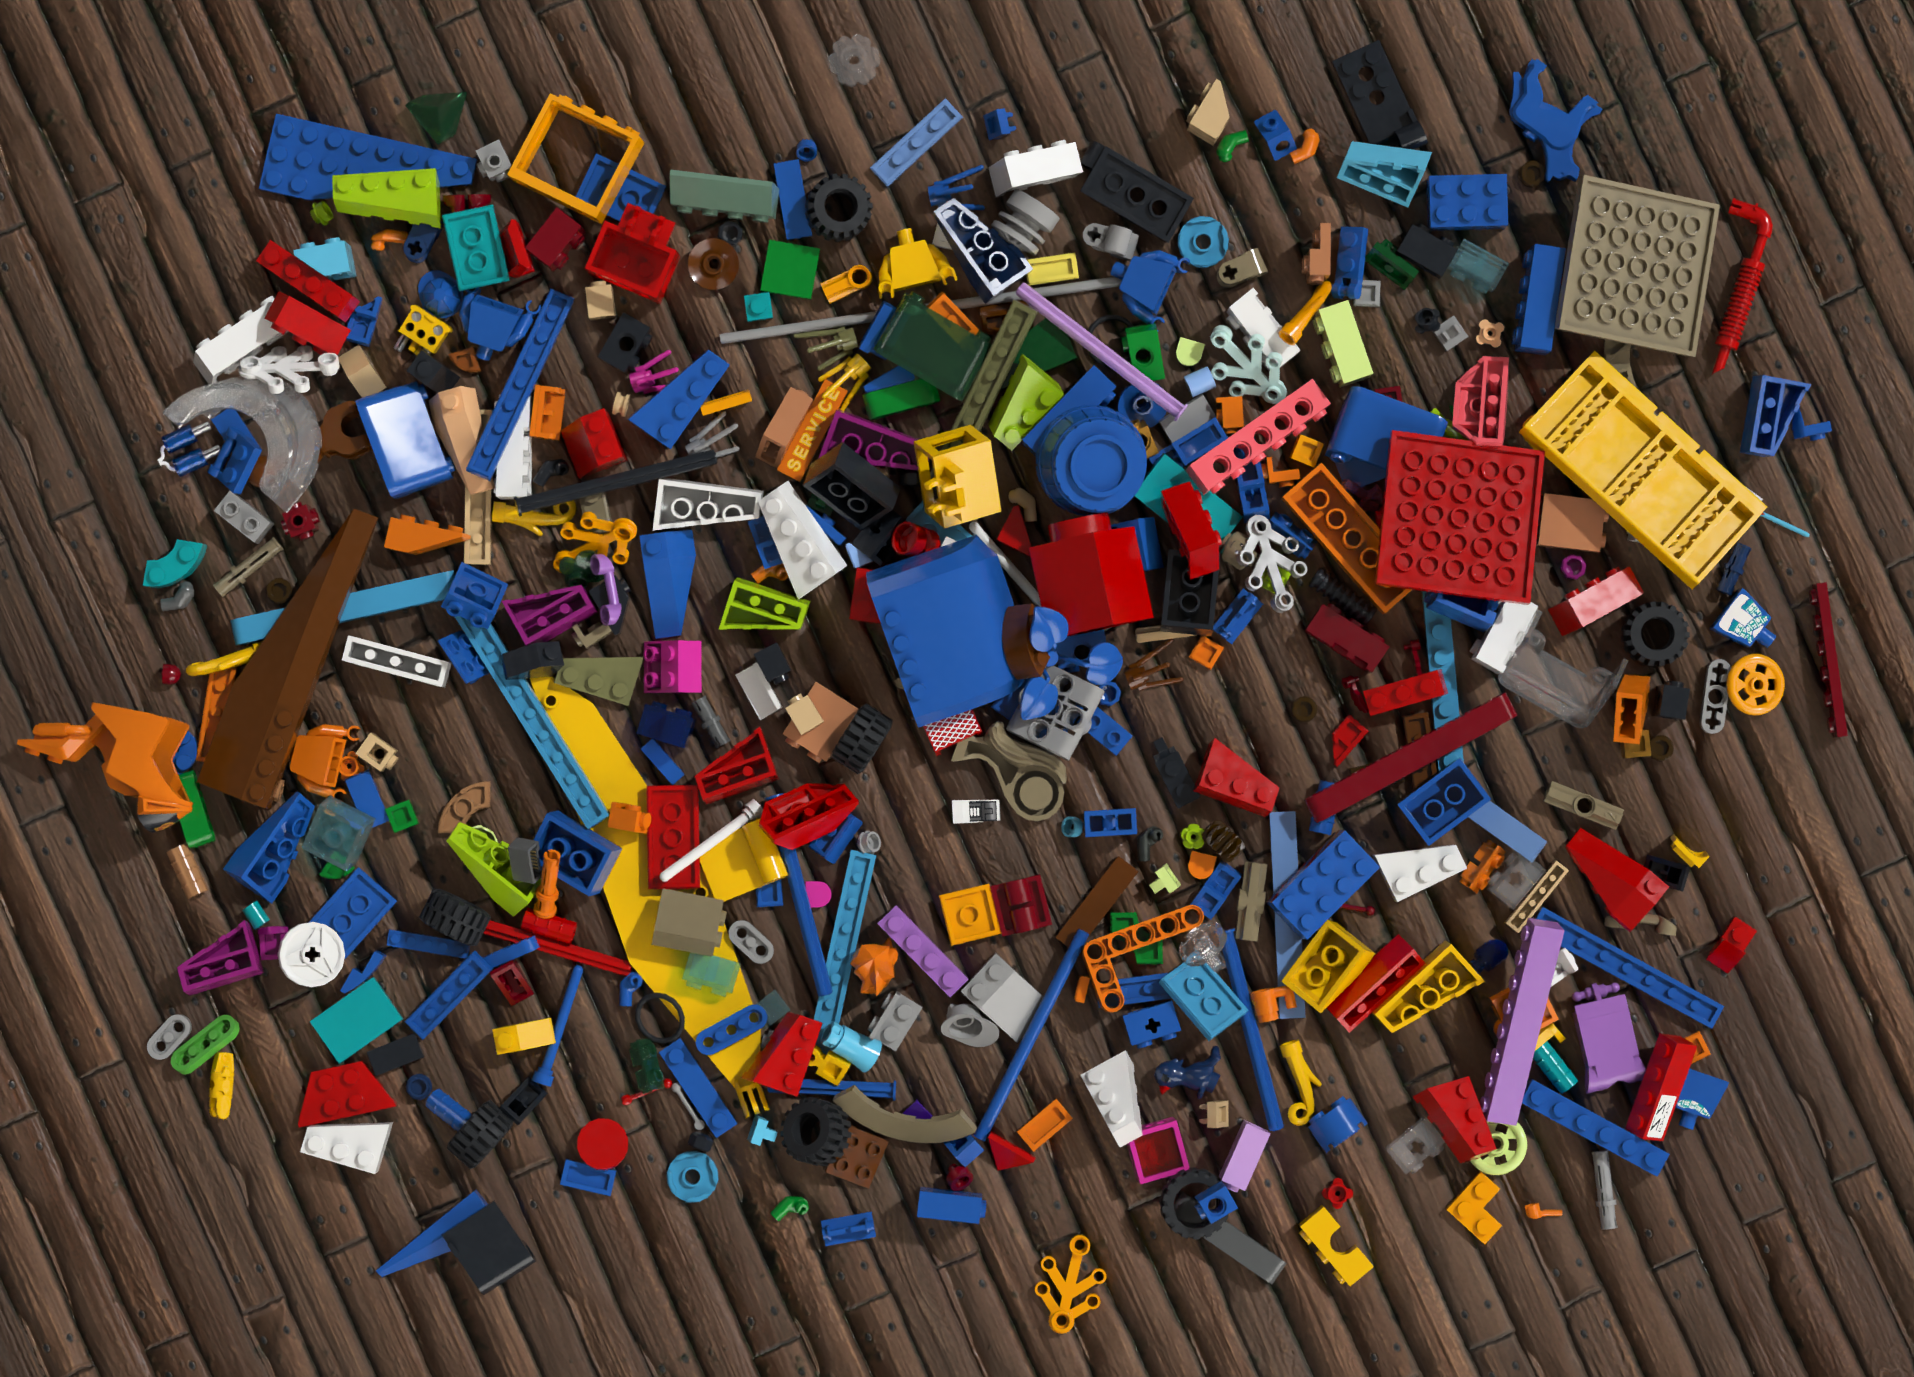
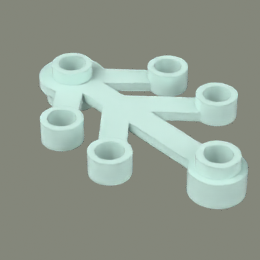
(1249, 368)

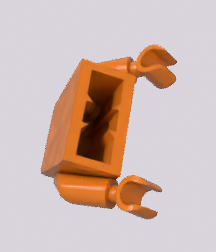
(318, 758)

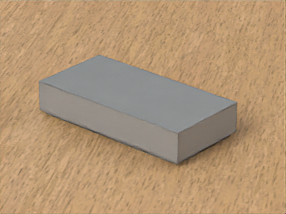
(1194, 416)

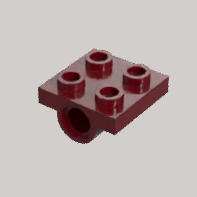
(1021, 905)

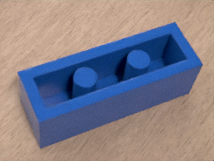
(662, 761)

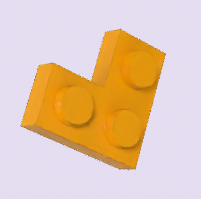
(1470, 1204)

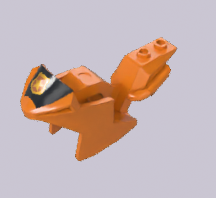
(136, 755)

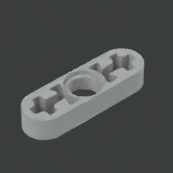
(1705, 700)

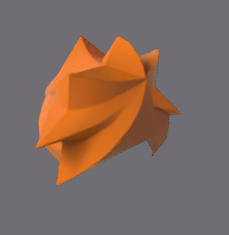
(875, 966)

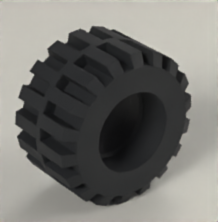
(853, 192)
(1677, 634)
(862, 738)
(455, 917)
(799, 1127)
(479, 1134)

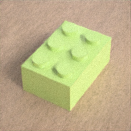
(1342, 344)

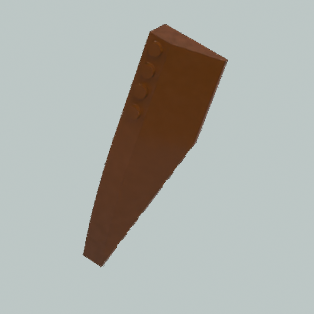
(281, 676)

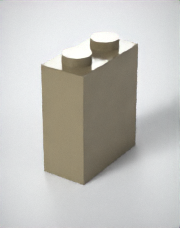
(688, 922)

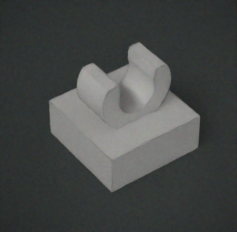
(1450, 333)

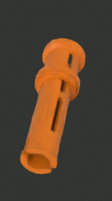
(547, 891)

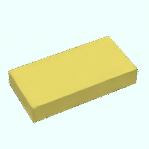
(1052, 269)

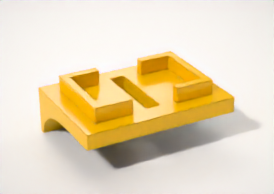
(1689, 856)

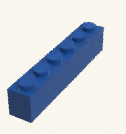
(1594, 1127)

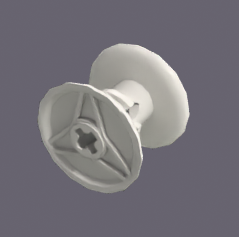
(323, 967)

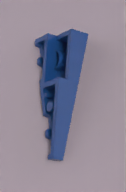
(431, 1241)

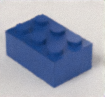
(1467, 202)
(1444, 801)
(584, 854)

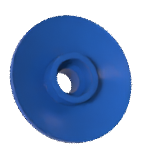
(1147, 411)

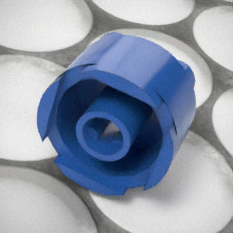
(1337, 1124)

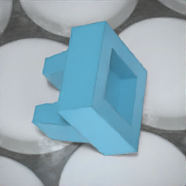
(760, 1131)

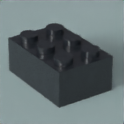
(851, 486)
(1187, 602)

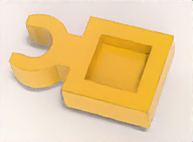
(830, 1066)

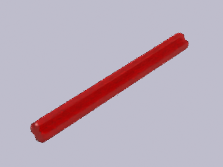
(560, 949)

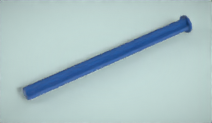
(805, 919)
(1252, 1034)

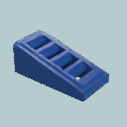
(891, 378)

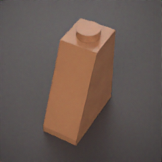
(783, 427)

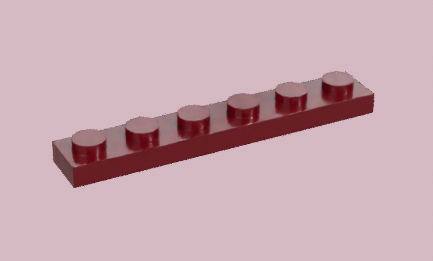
(1829, 671)

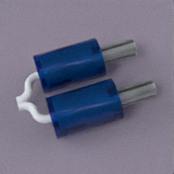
(190, 461)

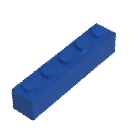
(427, 943)

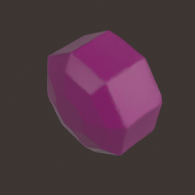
(1573, 567)

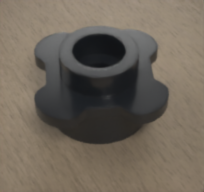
(1425, 315)

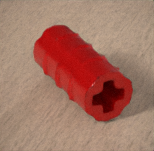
(553, 928)

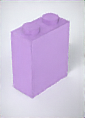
(1243, 1156)

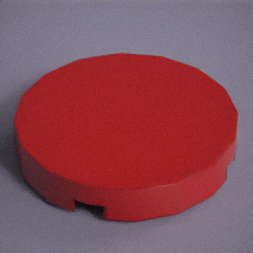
(602, 1144)

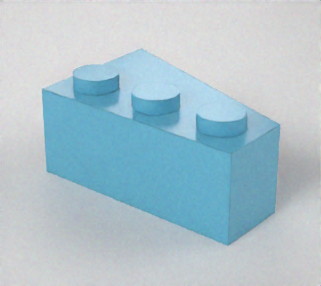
(1384, 170)

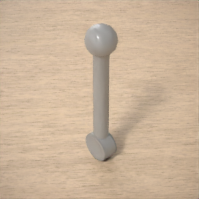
(699, 1124)

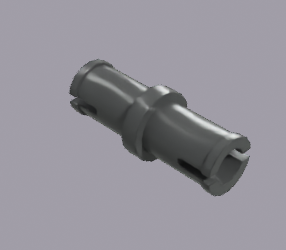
(710, 721)

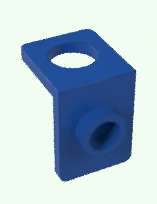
(1274, 131)

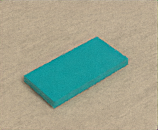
(1167, 474)

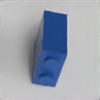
(951, 1205)

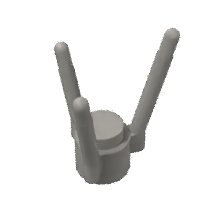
(698, 446)

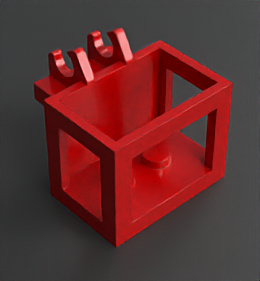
(635, 253)

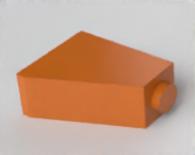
(1631, 708)

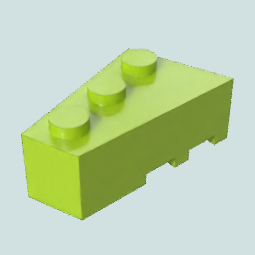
(762, 608)

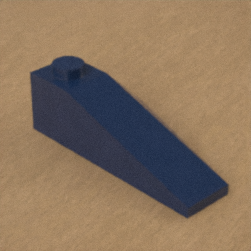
(984, 256)

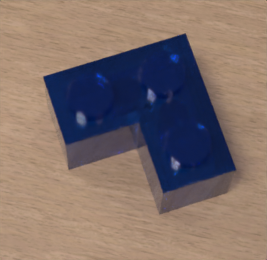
(665, 725)

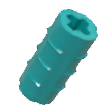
(1554, 1068)

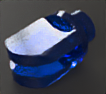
(1489, 955)

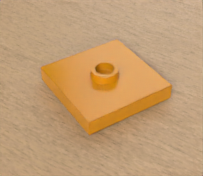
(970, 914)

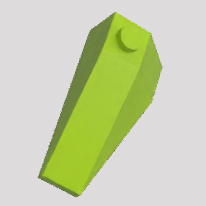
(491, 867)

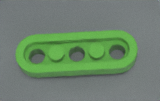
(194, 1049)

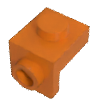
(1284, 478)

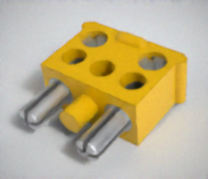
(429, 324)

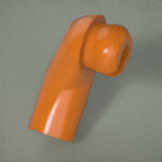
(387, 235)

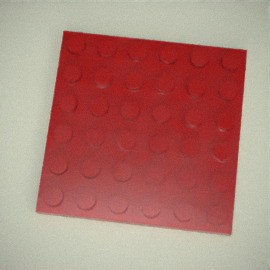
(1459, 517)

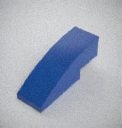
(1193, 444)
(1251, 489)

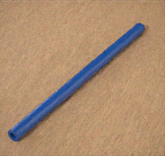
(1031, 1035)

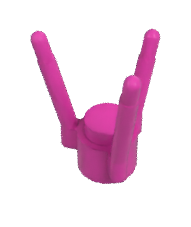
(643, 380)

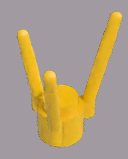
(855, 368)

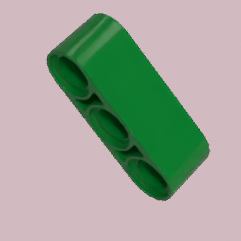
(900, 398)
(197, 824)

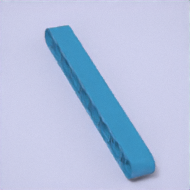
(359, 604)

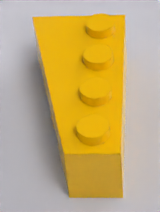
(1436, 982)

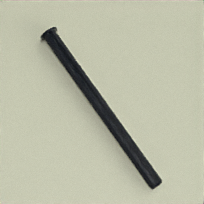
(614, 481)

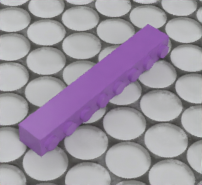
(1521, 1021)

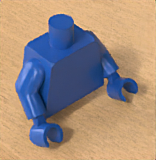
(1147, 282)
(493, 323)

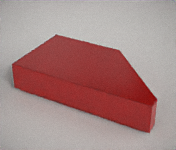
(1346, 737)

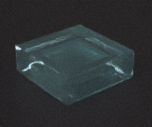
(774, 1006)

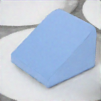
(857, 557)

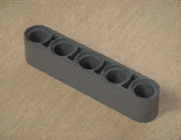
(1234, 1242)

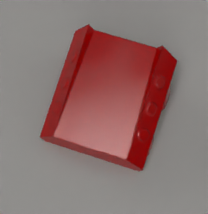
(517, 257)

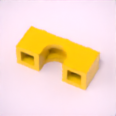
(1349, 1264)

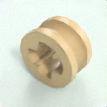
(621, 404)

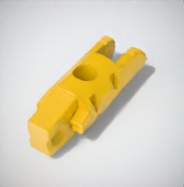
(221, 1085)

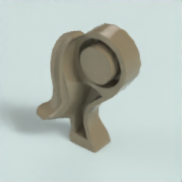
(1026, 773)

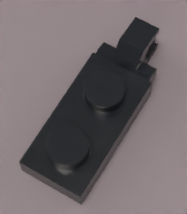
(1174, 774)

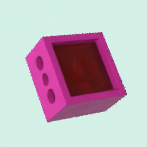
(1158, 1151)

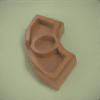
(464, 805)

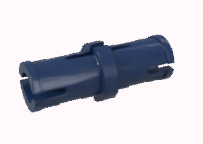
(1733, 569)

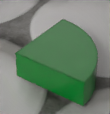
(333, 872)

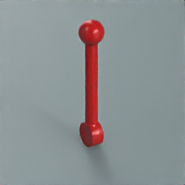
(627, 1099)

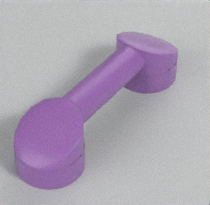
(603, 566)

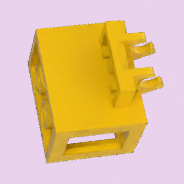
(962, 477)

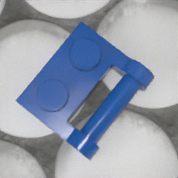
(240, 463)

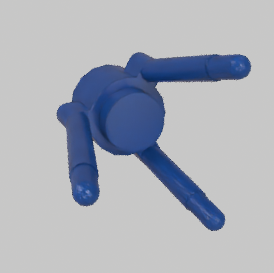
(940, 194)

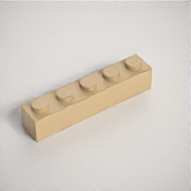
(1536, 896)

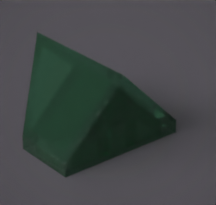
(438, 113)

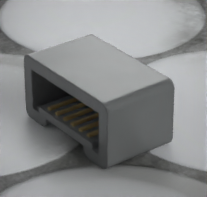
(525, 860)

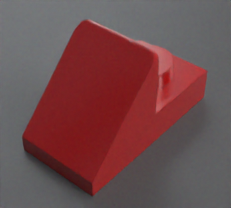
(1731, 945)

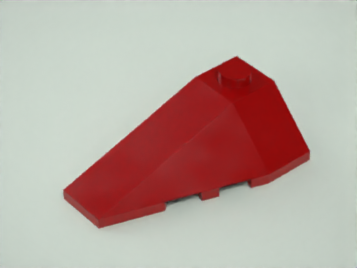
(1620, 881)

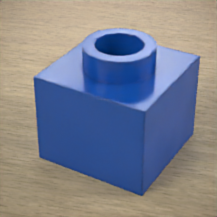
(964, 1149)

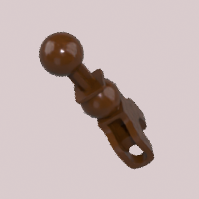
(333, 439)

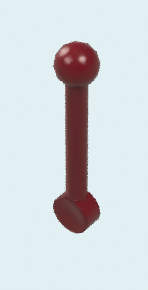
(1369, 910)

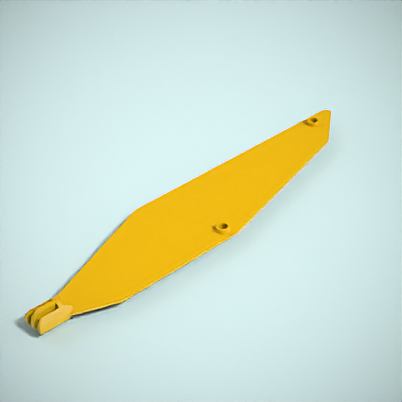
(634, 904)

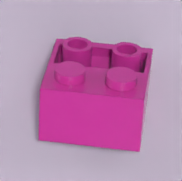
(672, 666)

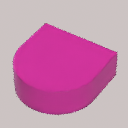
(818, 893)

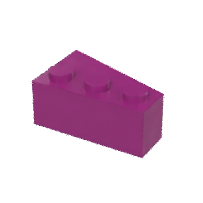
(223, 962)

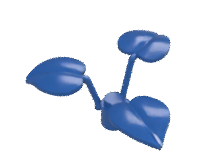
(1045, 632)

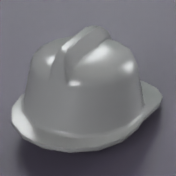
(967, 1026)

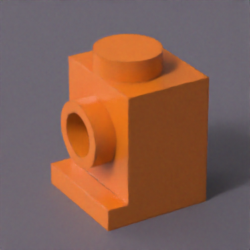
(1230, 413)
(628, 818)

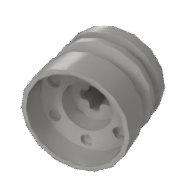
(1027, 218)

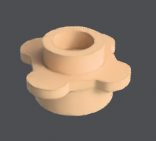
(1484, 338)

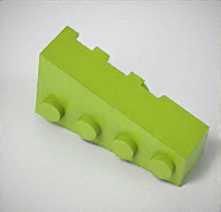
(390, 195)

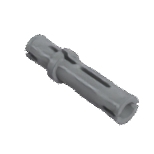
(1604, 1190)

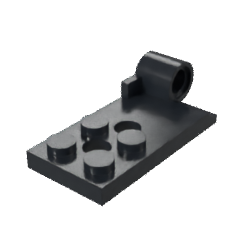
(1392, 120)
(1113, 179)

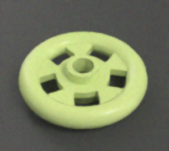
(1513, 1158)

